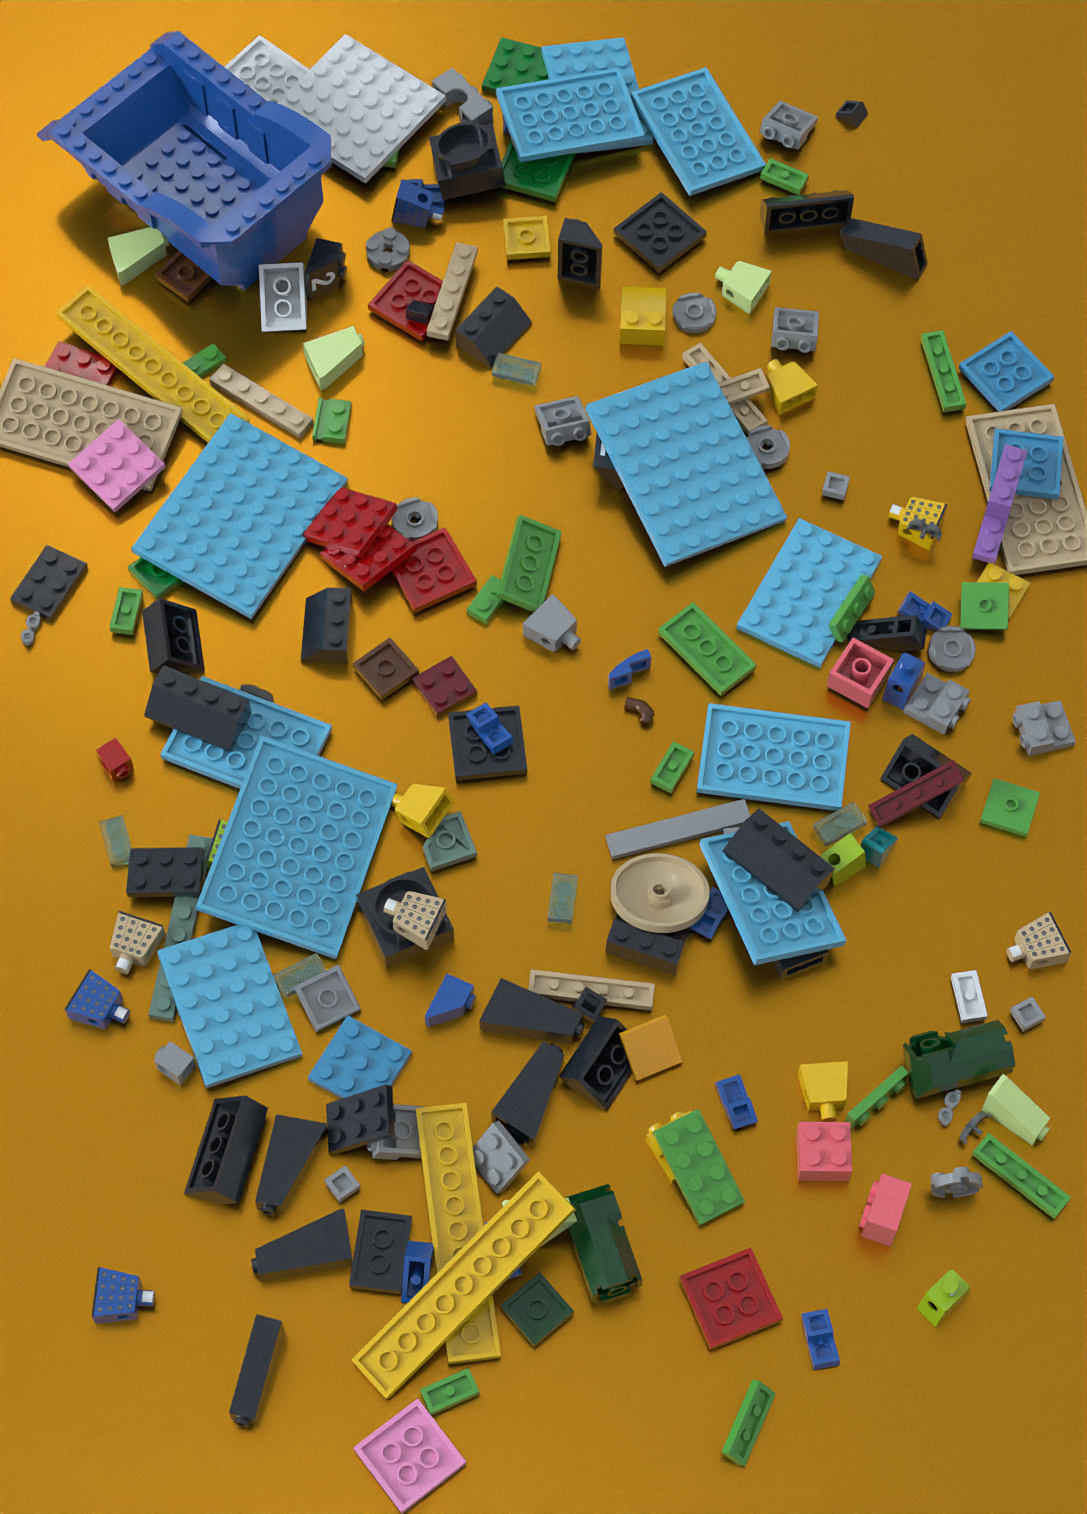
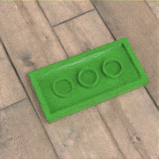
(528, 563)
(706, 649)
(698, 1167)

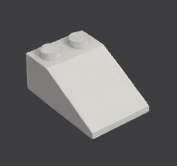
(283, 297)

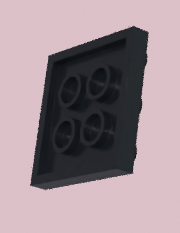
(660, 232)
(473, 757)

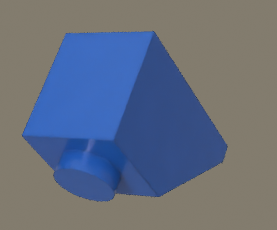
(450, 1001)
(417, 1268)

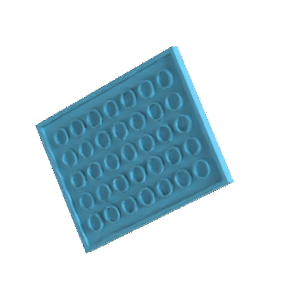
(685, 463)
(238, 515)
(297, 847)

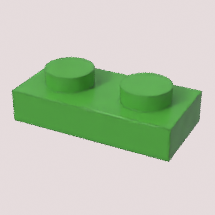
(784, 176)
(486, 602)
(126, 611)
(672, 767)
(449, 1391)

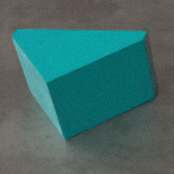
(878, 845)

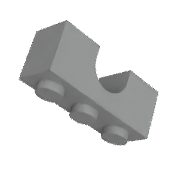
(459, 90)

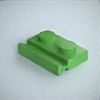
(332, 420)

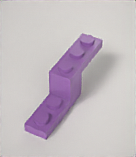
(999, 504)

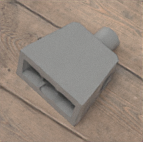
(552, 626)

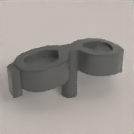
(920, 525)
(264, 694)
(972, 1125)

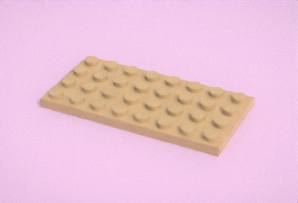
(62, 414)
(1038, 531)

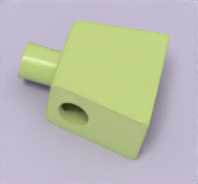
(744, 284)

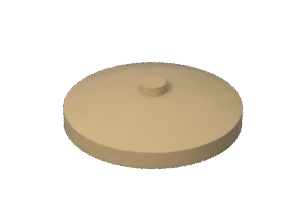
(659, 893)

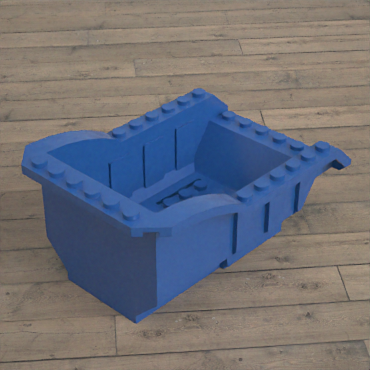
(201, 158)

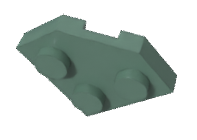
(449, 843)

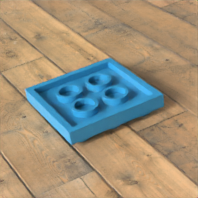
(1006, 372)
(1041, 466)
(358, 1060)

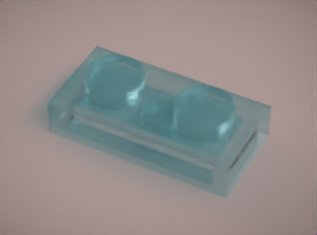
(516, 369)
(839, 824)
(116, 840)
(562, 898)
(298, 973)

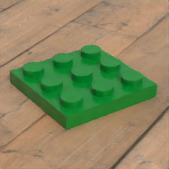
(514, 65)
(536, 177)

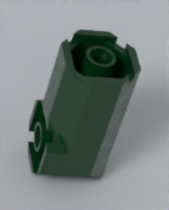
(957, 1058)
(602, 1245)

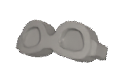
(32, 622)
(951, 1101)

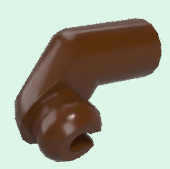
(642, 707)

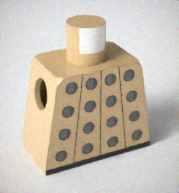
(417, 917)
(134, 941)
(1040, 944)

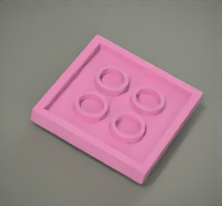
(116, 465)
(409, 1456)

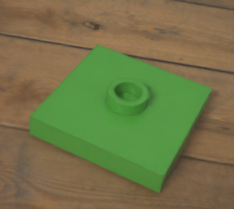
(984, 606)
(1010, 807)

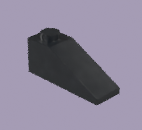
(891, 633)

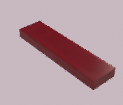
(916, 793)

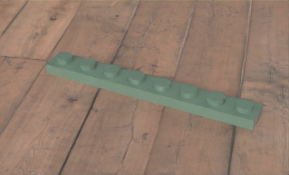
(180, 929)

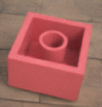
(860, 672)
(824, 1151)
(886, 1209)

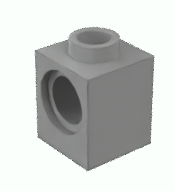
(174, 1062)

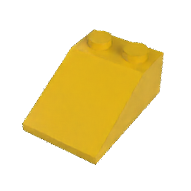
(643, 316)

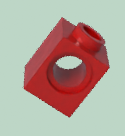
(114, 759)

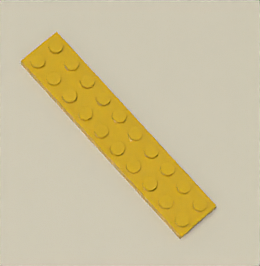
(147, 362)
(455, 1215)
(463, 1285)

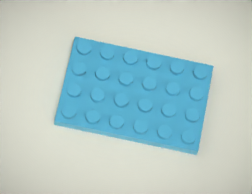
(595, 56)
(569, 114)
(698, 131)
(806, 591)
(266, 720)
(774, 757)
(764, 920)
(229, 1004)

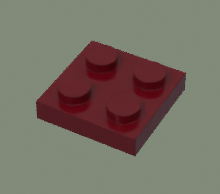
(444, 686)

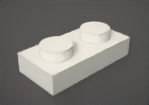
(969, 996)

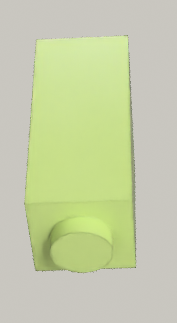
(137, 252)
(333, 354)
(1016, 1111)

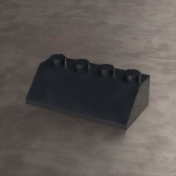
(806, 211)
(197, 708)
(779, 860)
(226, 1150)

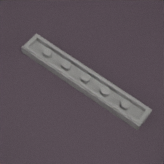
(677, 829)

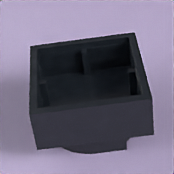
(467, 159)
(390, 944)

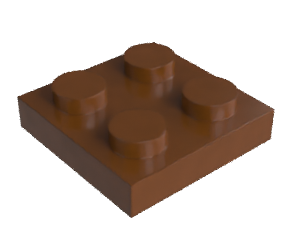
(182, 276)
(385, 668)

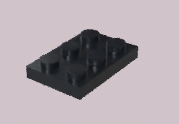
(49, 582)
(165, 872)
(360, 1119)
(380, 1251)

